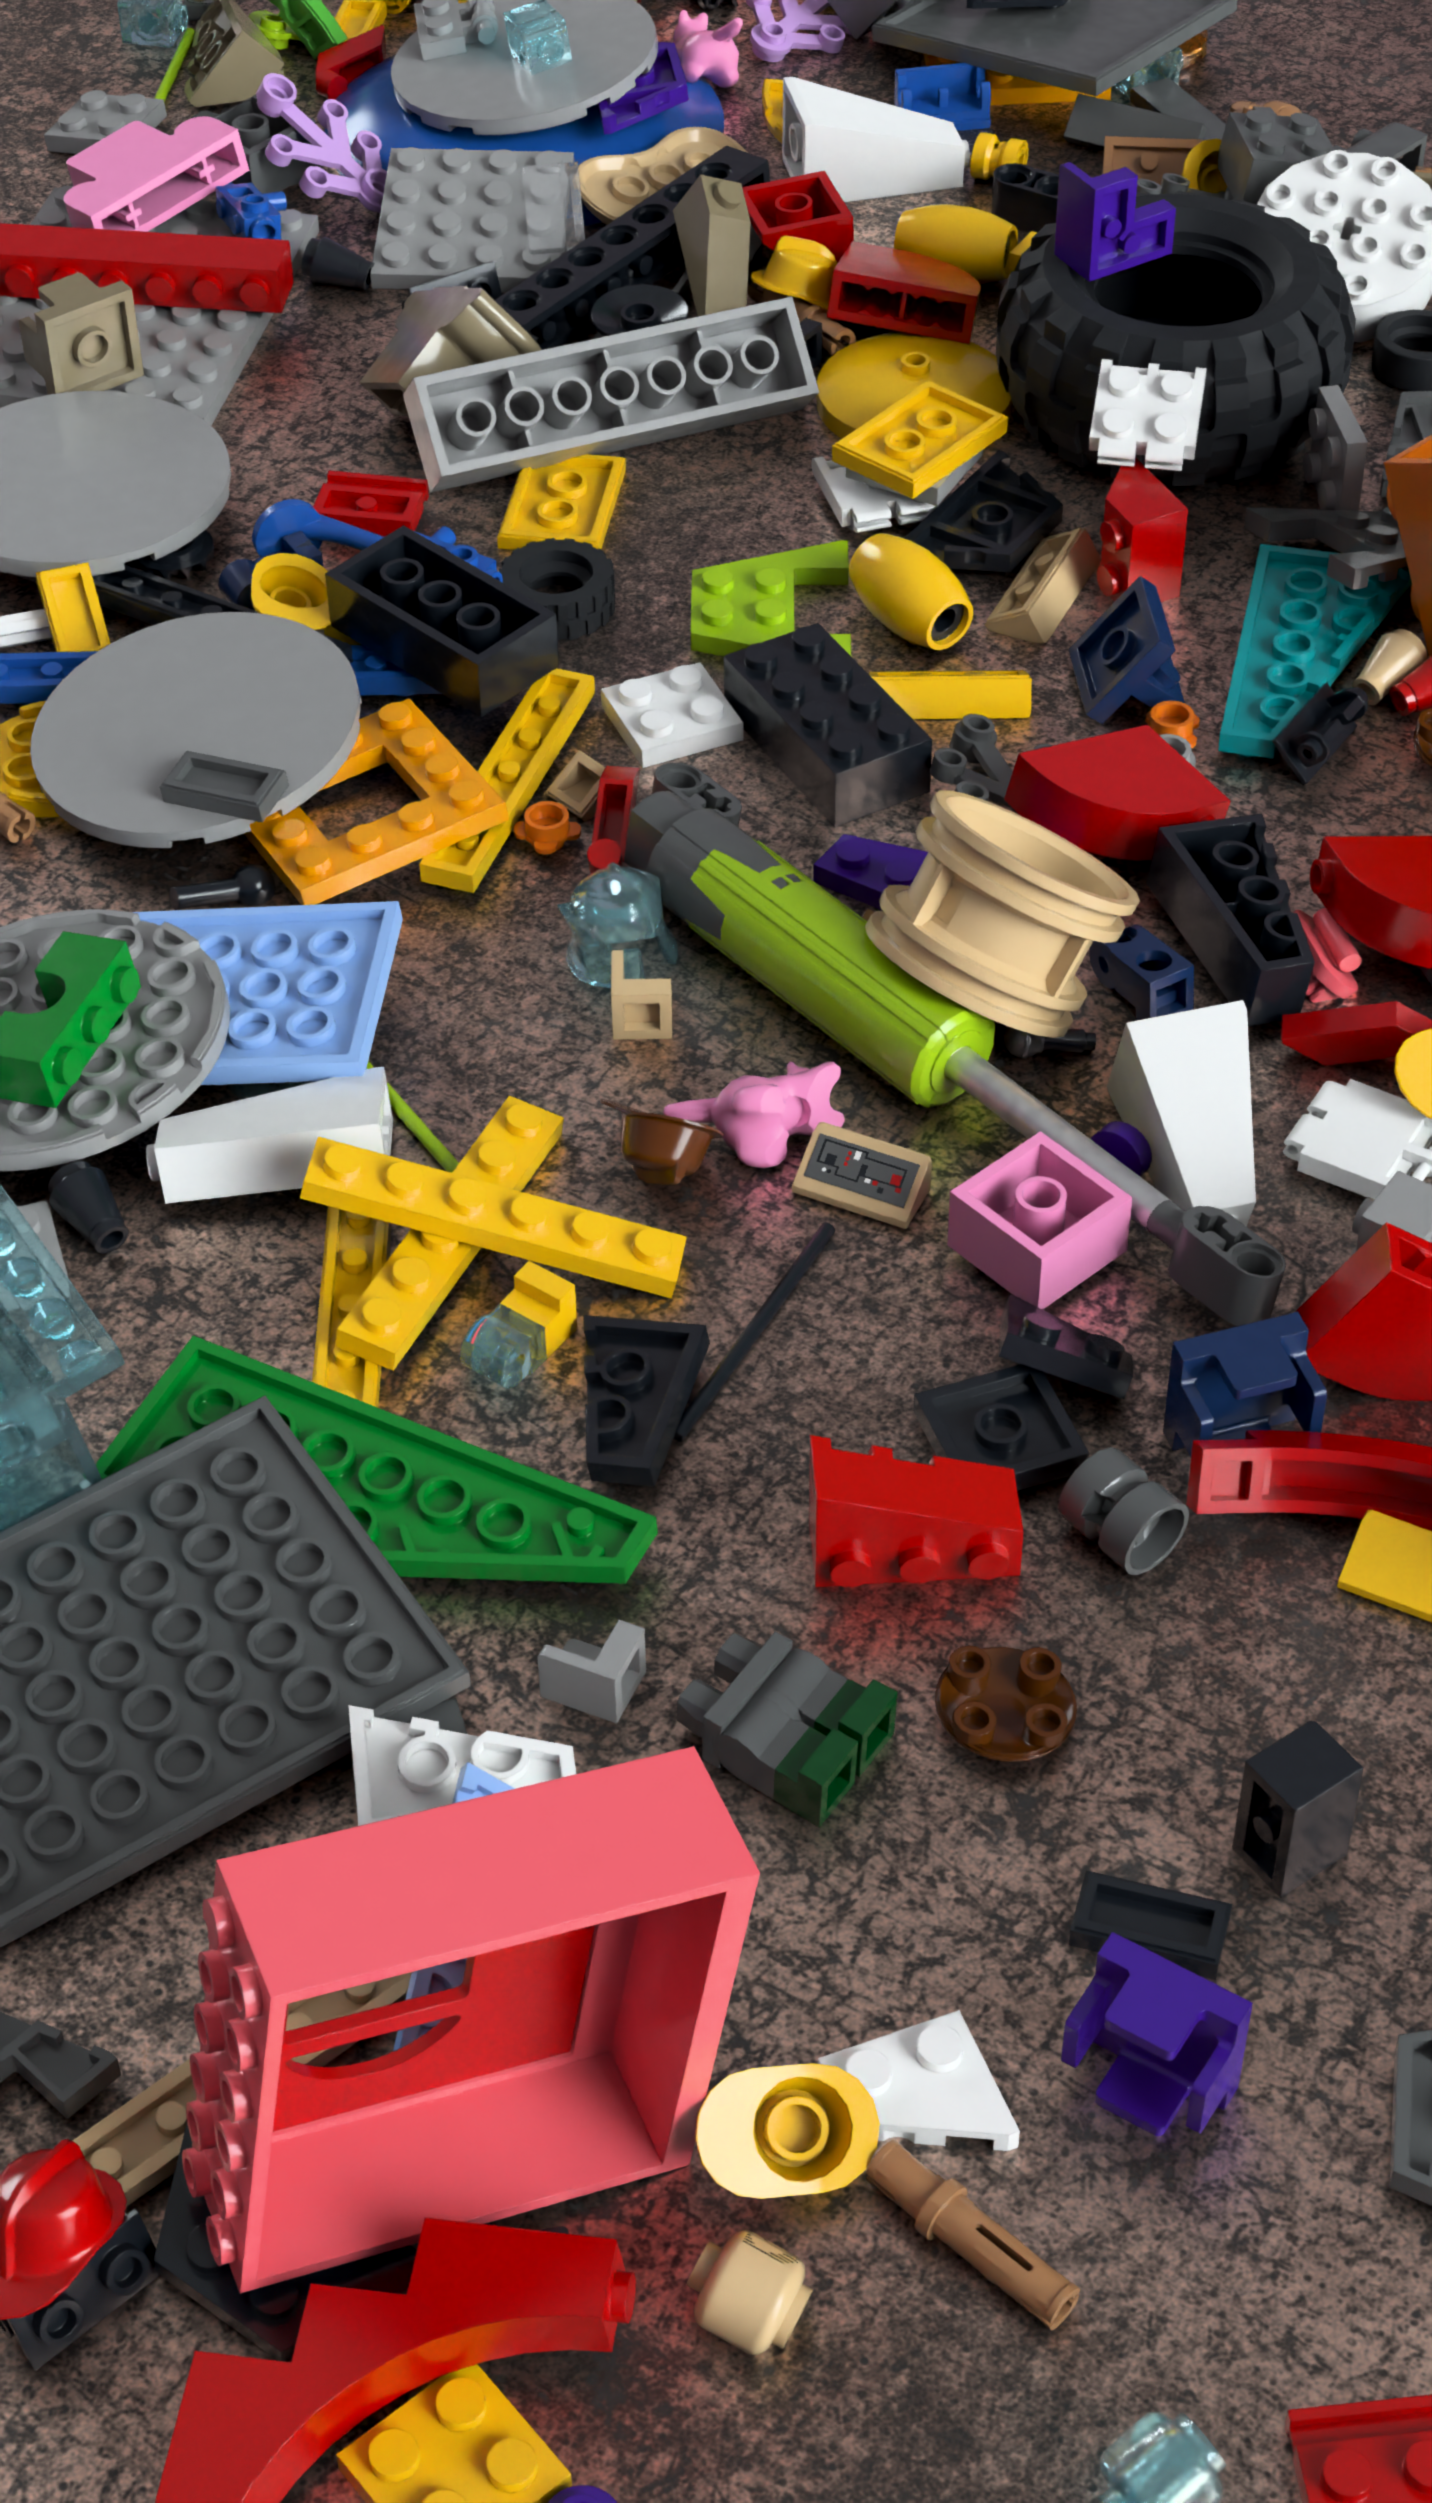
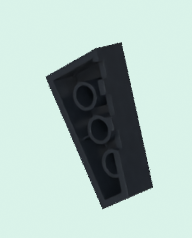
(1234, 912)

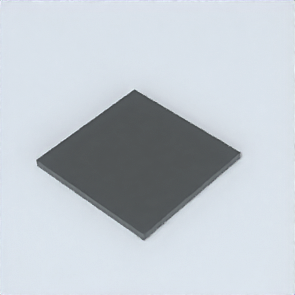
(1071, 47)

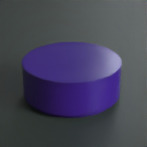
(1126, 1145)

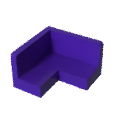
(1102, 229)

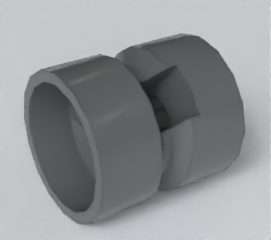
(1128, 1515)

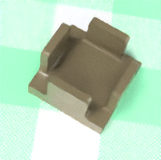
(84, 336)

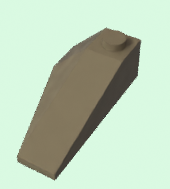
(229, 57)

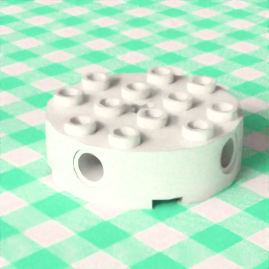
(1371, 220)

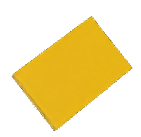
(919, 439)
(563, 502)

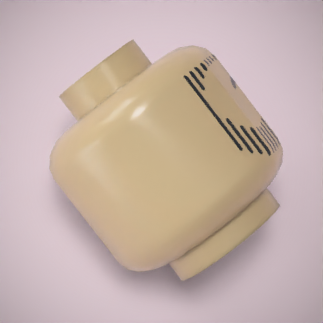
(749, 2292)

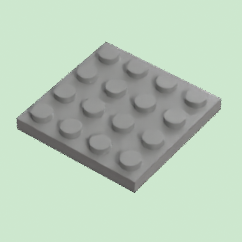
(456, 213)

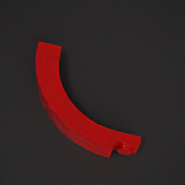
(1311, 1475)

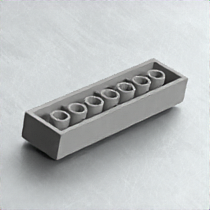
(610, 393)

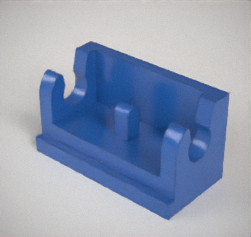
(946, 92)

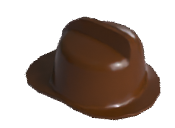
(661, 1145)

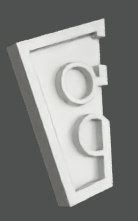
(418, 1765)

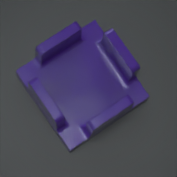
(1170, 2037)

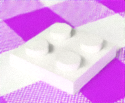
(671, 714)

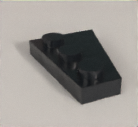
(637, 1393)

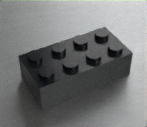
(442, 620)
(828, 724)

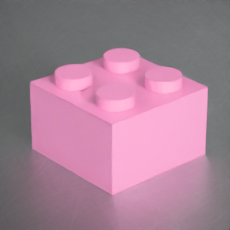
(1039, 1221)

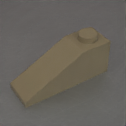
(715, 243)

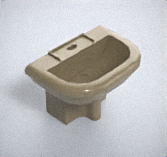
(442, 333)

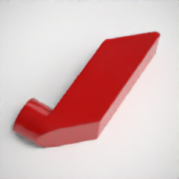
(348, 60)
(612, 817)
(1352, 1032)

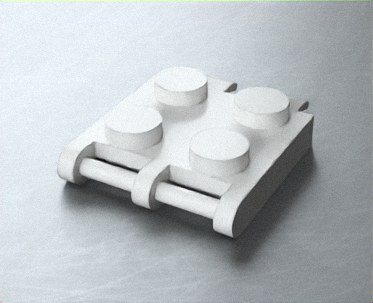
(1146, 415)
(862, 506)
(1360, 1138)

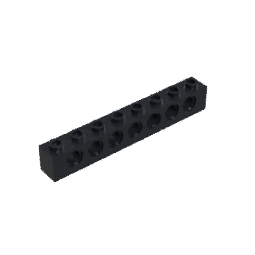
(628, 251)

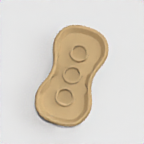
(620, 182)

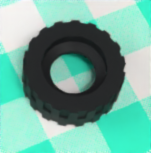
(565, 564)

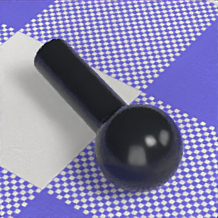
(248, 886)

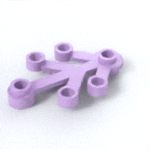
(775, 39)
(276, 99)

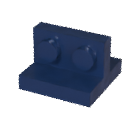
(1126, 655)

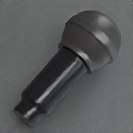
(1027, 1045)

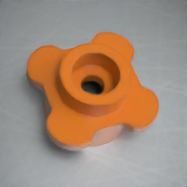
(1174, 719)
(547, 827)

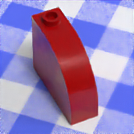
(904, 293)
(1112, 791)
(1379, 892)
(1376, 1319)

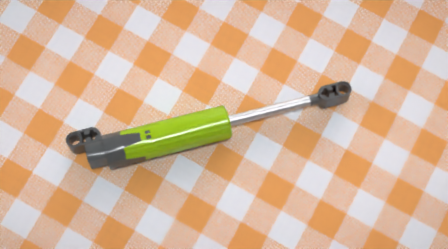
(919, 1041)

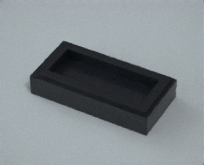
(1165, 1921)

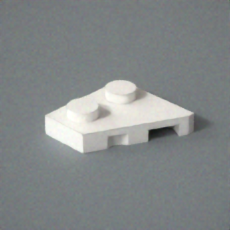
(931, 2084)

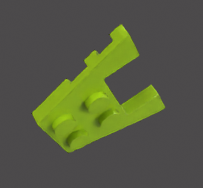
(754, 596)

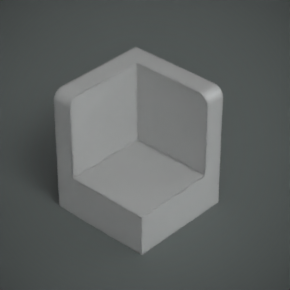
(595, 1677)

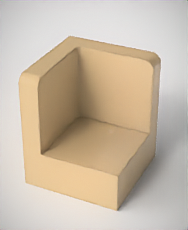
(639, 1005)

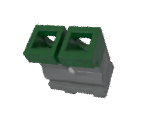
(788, 1723)

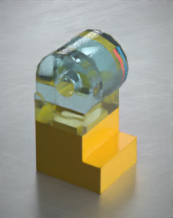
(522, 1327)

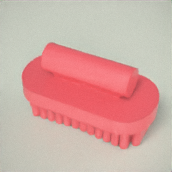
(1333, 957)

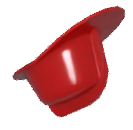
(52, 2224)

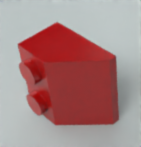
(800, 208)
(1141, 535)

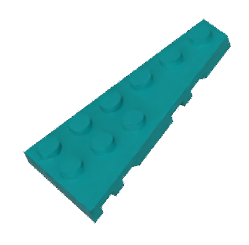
(1295, 639)

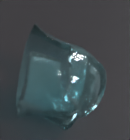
(614, 908)

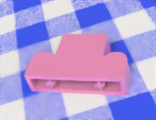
(148, 176)

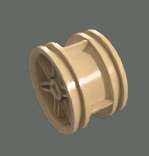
(1001, 914)

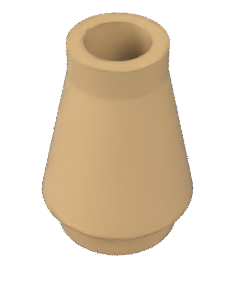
(1389, 663)

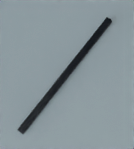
(753, 1330)

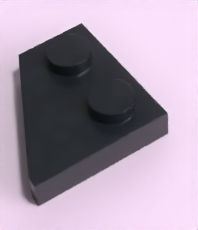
(1062, 1349)

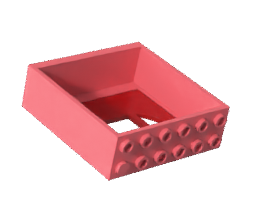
(565, 2062)

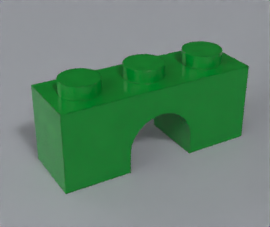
(86, 991)

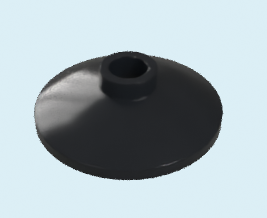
(637, 308)

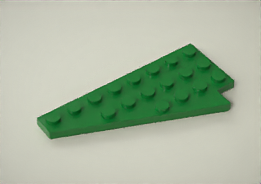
(416, 1492)

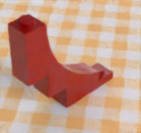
(471, 2299)

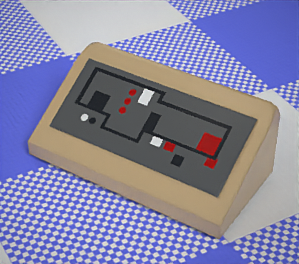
(863, 1175)

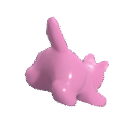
(707, 51)
(763, 1112)

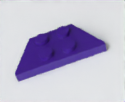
(654, 92)

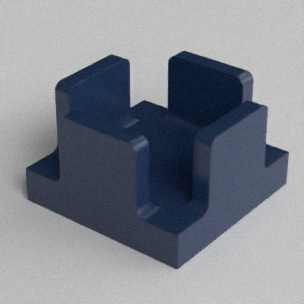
(1242, 1382)

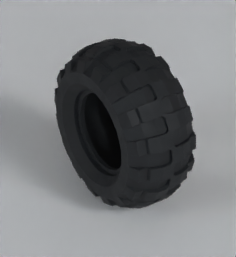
(1231, 298)

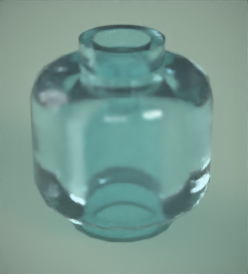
(1162, 2463)

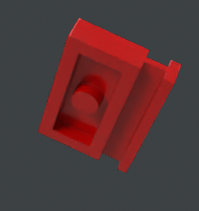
(373, 501)
(1363, 2451)

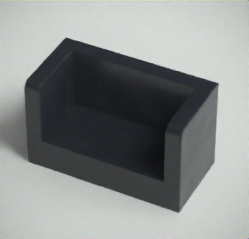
(1297, 1807)

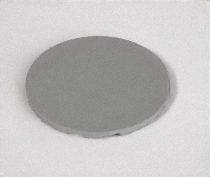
(495, 93)
(104, 480)
(202, 685)
(153, 1051)

